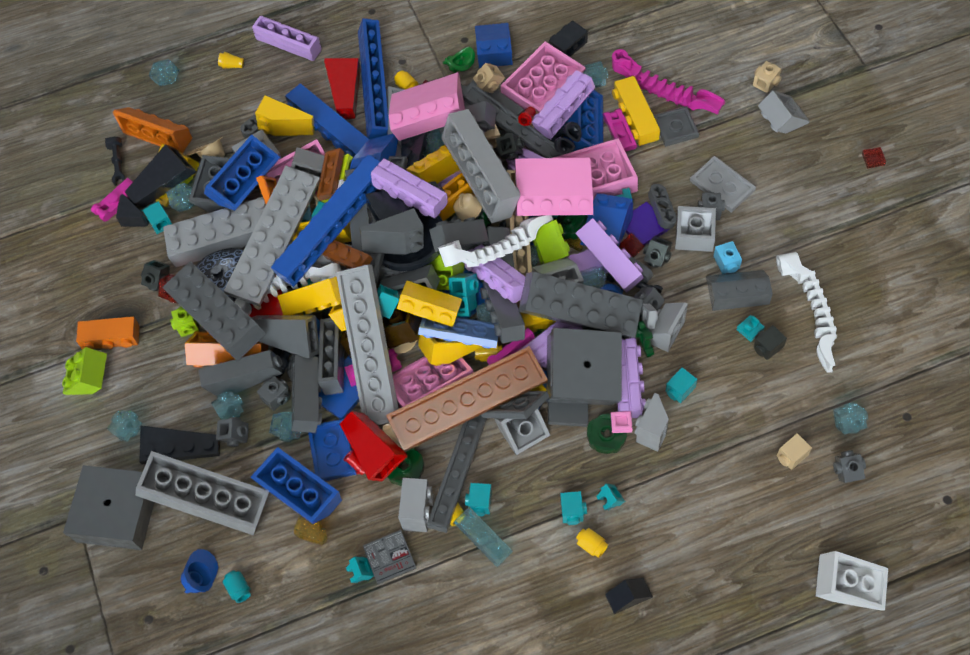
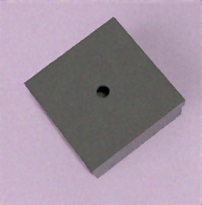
(584, 366)
(108, 510)

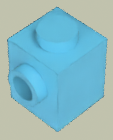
(727, 257)

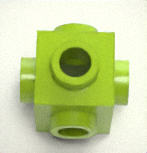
(183, 322)

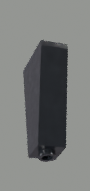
(159, 176)
(385, 206)

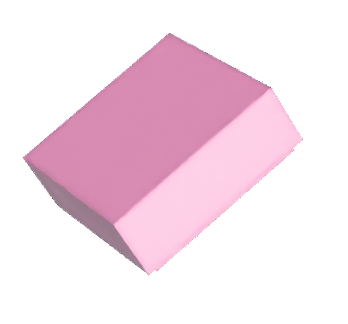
(621, 422)

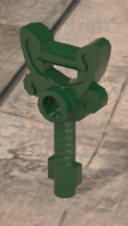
(645, 337)

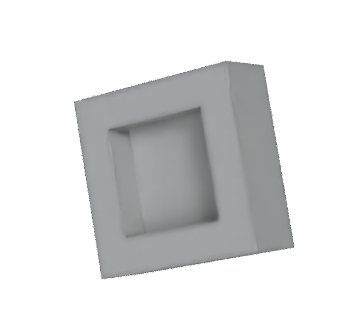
(649, 316)

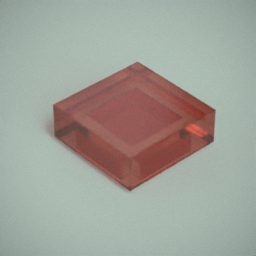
(874, 157)
(632, 245)

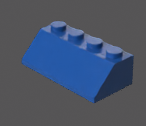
(590, 119)
(239, 174)
(297, 486)

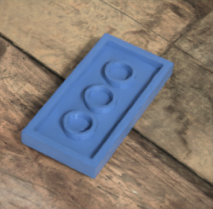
(464, 330)

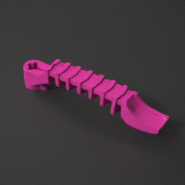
(703, 99)

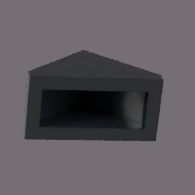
(129, 215)
(628, 594)

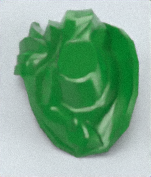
(460, 61)

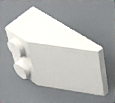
(851, 581)

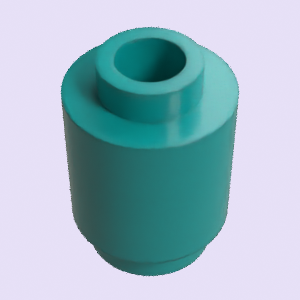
(236, 586)

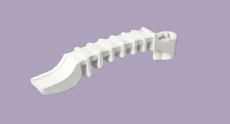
(521, 236)
(791, 265)
(315, 274)

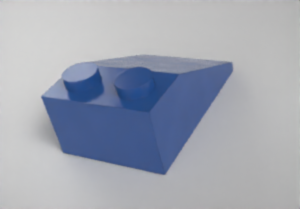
(493, 44)
(378, 148)
(614, 214)

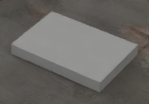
(720, 178)

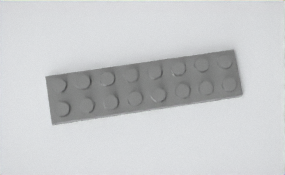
(272, 235)
(367, 342)

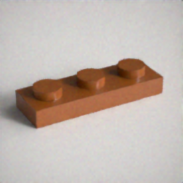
(330, 174)
(346, 255)

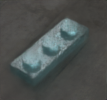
(483, 536)

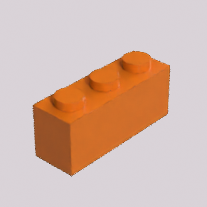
(108, 333)

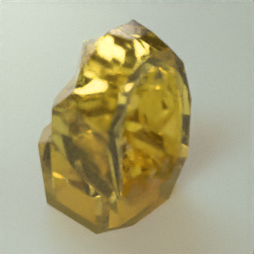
(310, 532)

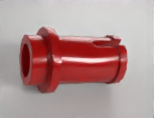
(525, 118)
(352, 460)

